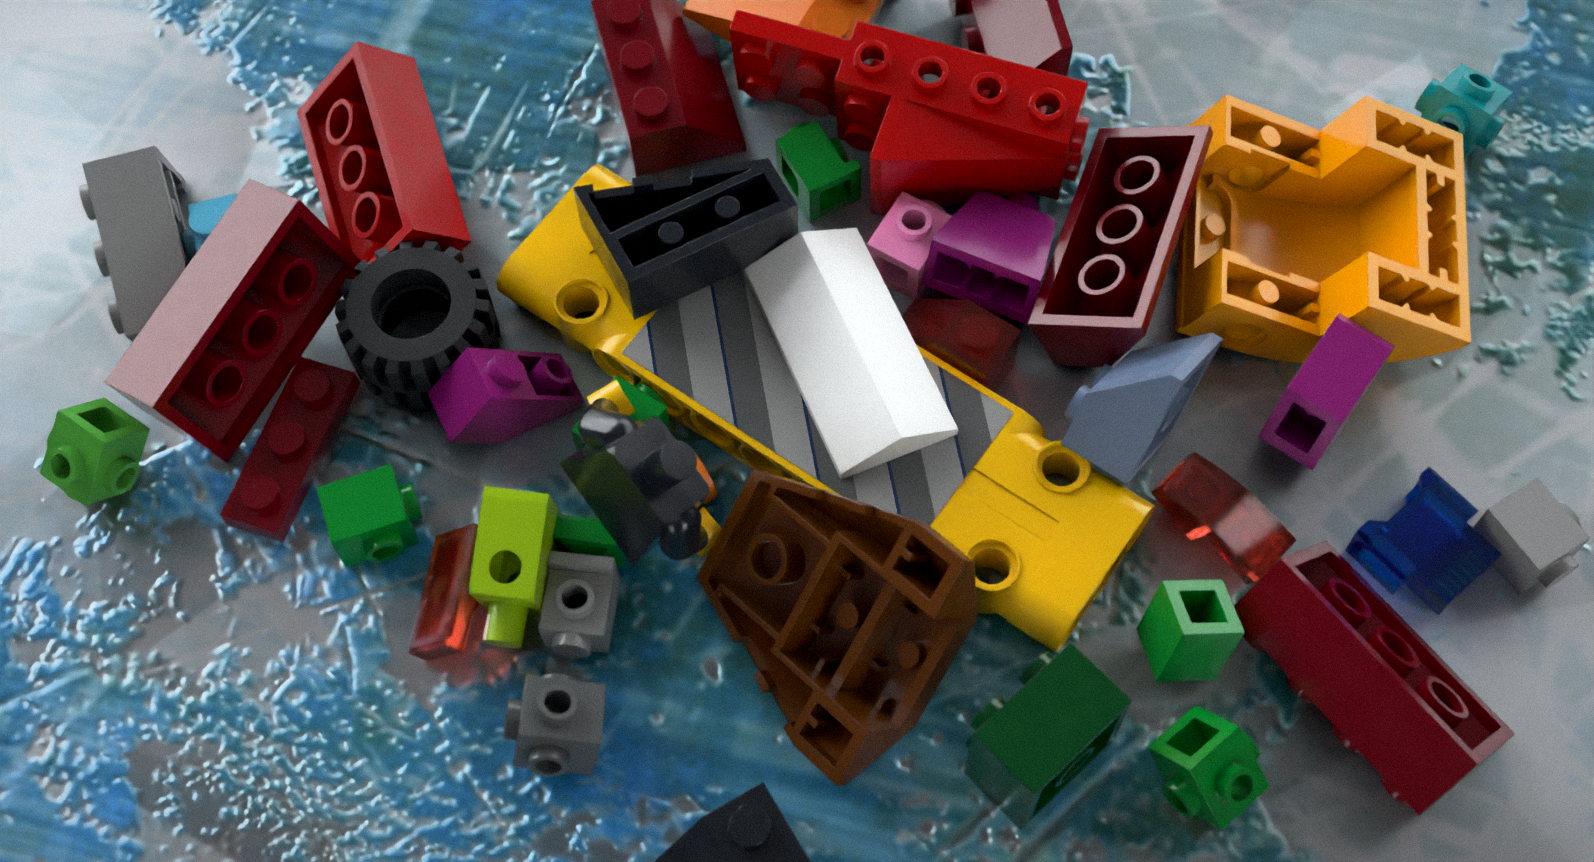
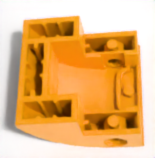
(1326, 225)

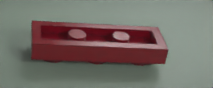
(290, 449)

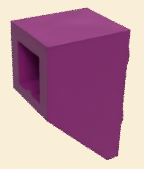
(1325, 391)
(502, 394)

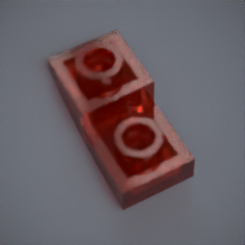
(1217, 506)

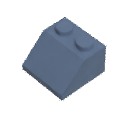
(1136, 404)

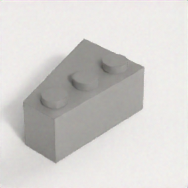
(139, 231)

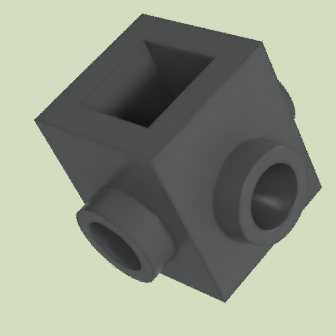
(556, 725)

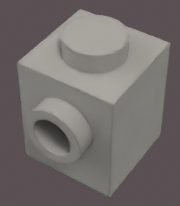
(1533, 536)

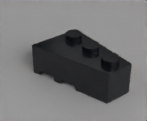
(686, 231)

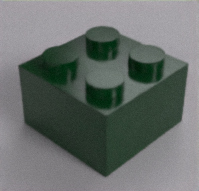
(1044, 733)

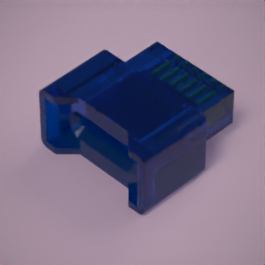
(1426, 544)

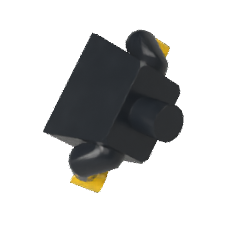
(640, 480)

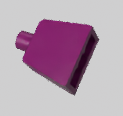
(993, 253)

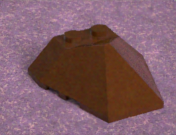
(840, 614)

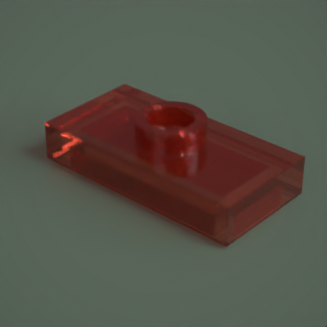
(445, 601)

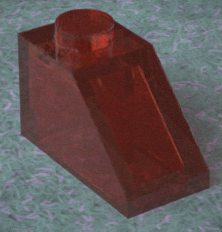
(965, 337)

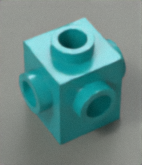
(1467, 104)

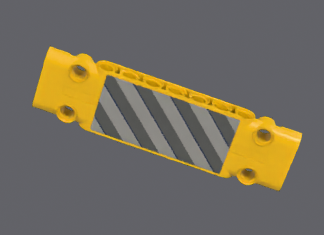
(732, 386)

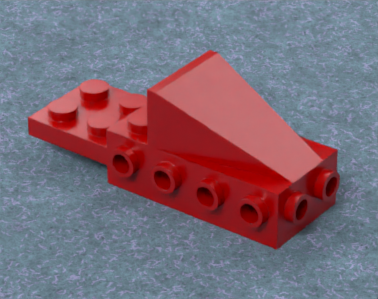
(922, 136)

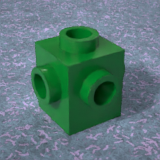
(1208, 767)

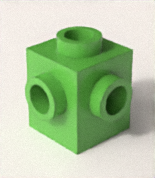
(94, 451)

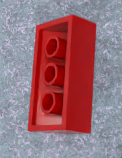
(380, 156)

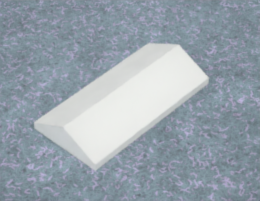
(848, 350)

